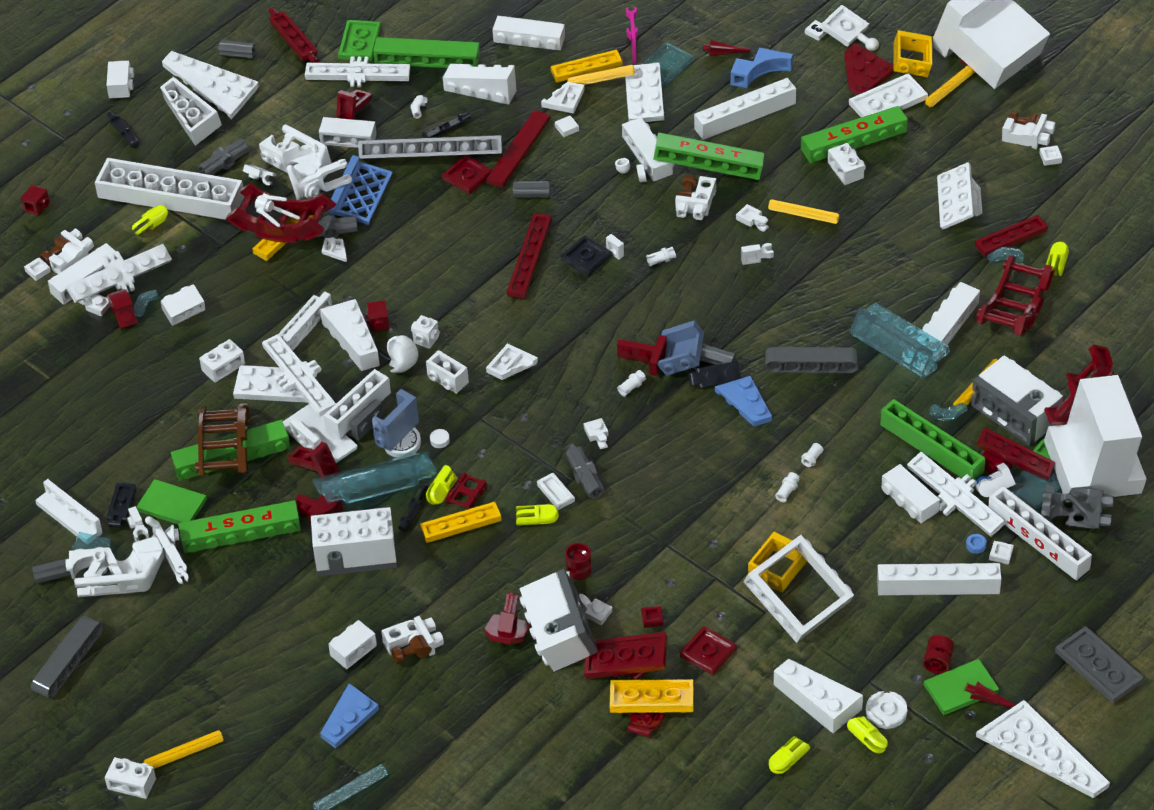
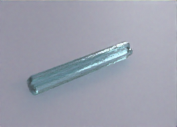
(351, 788)

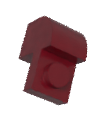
(122, 308)
(311, 507)

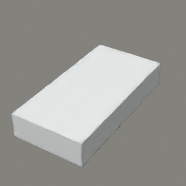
(555, 491)

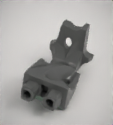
(1091, 508)

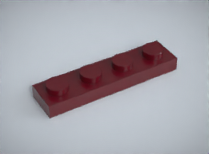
(1011, 235)
(1015, 453)

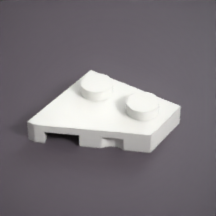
(565, 98)
(510, 361)

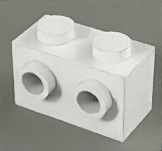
(119, 79)
(846, 163)
(182, 304)
(222, 360)
(447, 372)
(352, 644)
(130, 777)

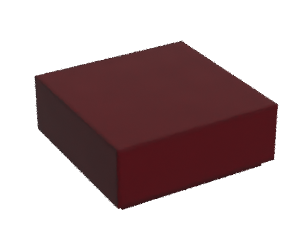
(652, 616)

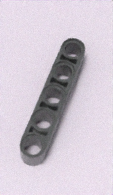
(811, 360)
(67, 656)

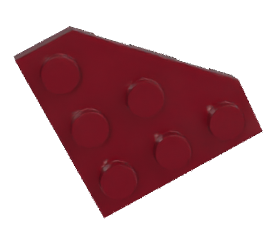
(865, 69)

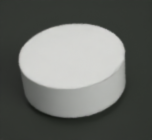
(641, 173)
(439, 438)

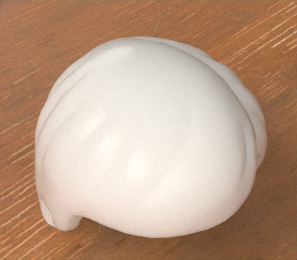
(402, 353)

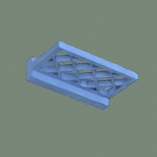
(340, 195)

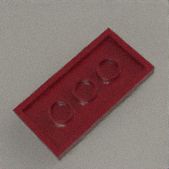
(627, 655)

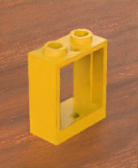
(921, 44)
(776, 543)

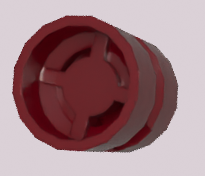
(578, 561)
(938, 654)

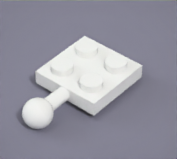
(848, 27)

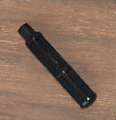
(446, 126)
(123, 130)
(414, 506)

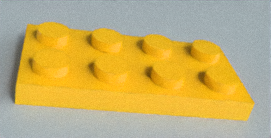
(651, 696)

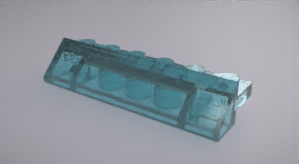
(898, 339)
(376, 478)

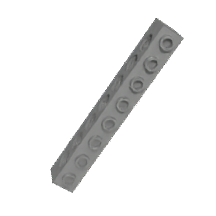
(430, 146)

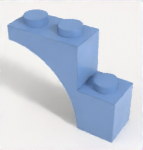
(765, 61)

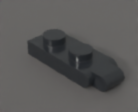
(715, 374)
(120, 503)

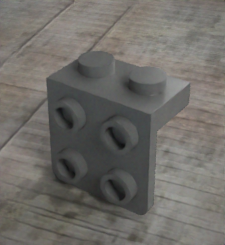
(363, 422)

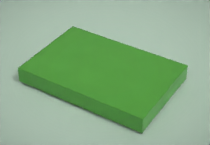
(359, 39)
(171, 502)
(949, 687)

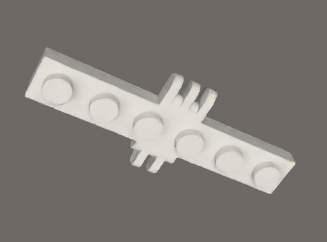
(357, 71)
(118, 273)
(298, 375)
(956, 494)

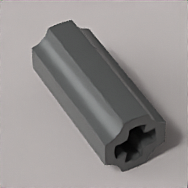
(237, 49)
(531, 189)
(715, 355)
(50, 571)

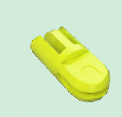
(151, 218)
(1058, 257)
(441, 486)
(536, 514)
(867, 734)
(788, 755)

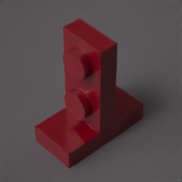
(350, 103)
(643, 352)
(318, 459)

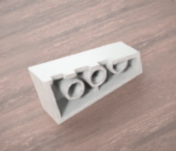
(482, 82)
(190, 110)
(352, 333)
(818, 695)

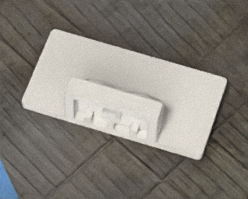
(958, 196)
(310, 431)

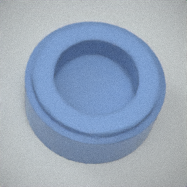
(976, 543)

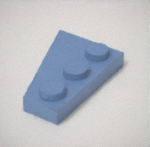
(747, 399)
(348, 715)

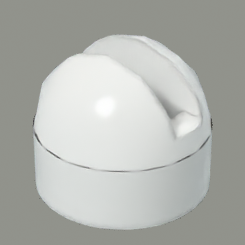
(622, 165)

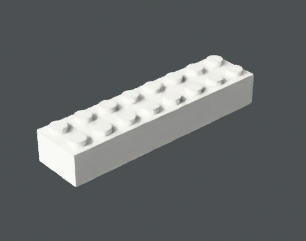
(168, 187)

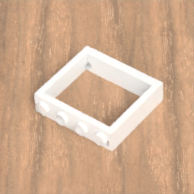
(777, 607)

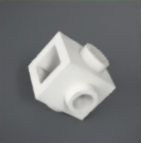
(425, 331)

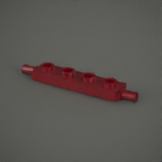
(293, 36)

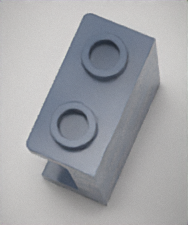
(682, 348)
(397, 423)

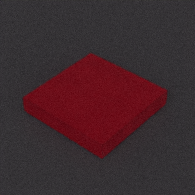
(467, 174)
(708, 650)

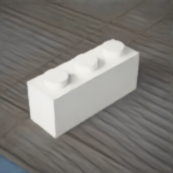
(346, 131)
(910, 493)

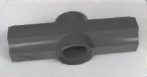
(223, 157)
(334, 226)
(585, 472)

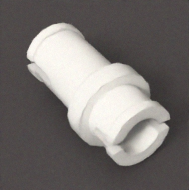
(663, 255)
(635, 380)
(788, 484)

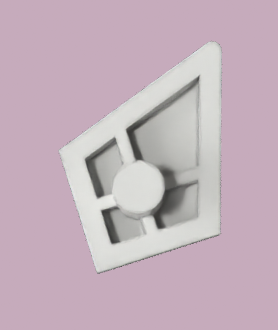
(334, 248)

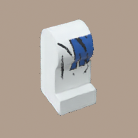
(988, 485)

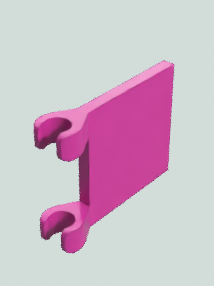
(634, 31)

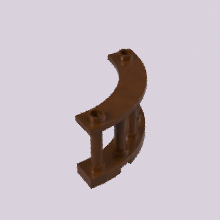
(242, 418)

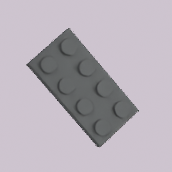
(1099, 664)

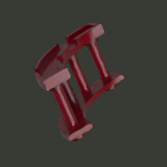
(305, 228)
(1026, 320)
(1101, 367)

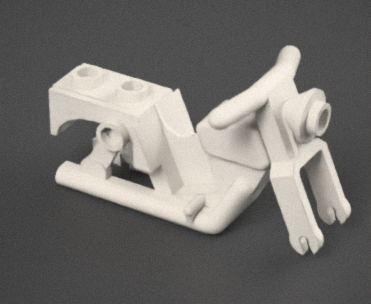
(304, 164)
(132, 574)

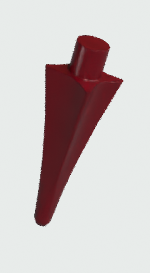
(719, 48)
(982, 693)

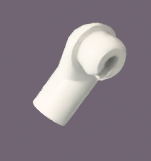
(415, 106)

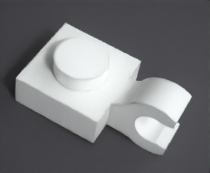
(256, 172)
(750, 216)
(754, 253)
(96, 304)
(597, 431)
(136, 522)
(596, 610)

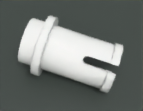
(813, 453)

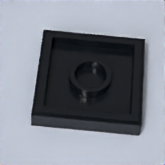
(586, 256)

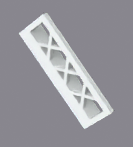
(305, 320)
(68, 511)

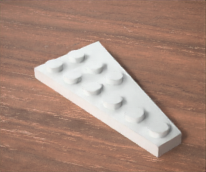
(214, 84)
(1037, 743)

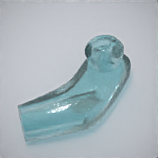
(1003, 253)
(142, 301)
(947, 413)

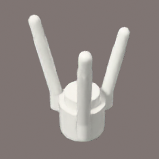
(264, 204)

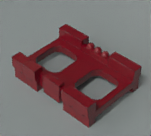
(473, 494)

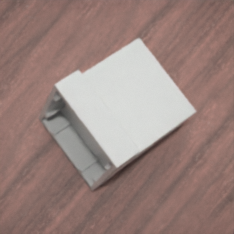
(990, 37)
(1098, 441)

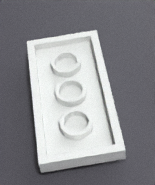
(898, 92)
(645, 93)
(260, 384)

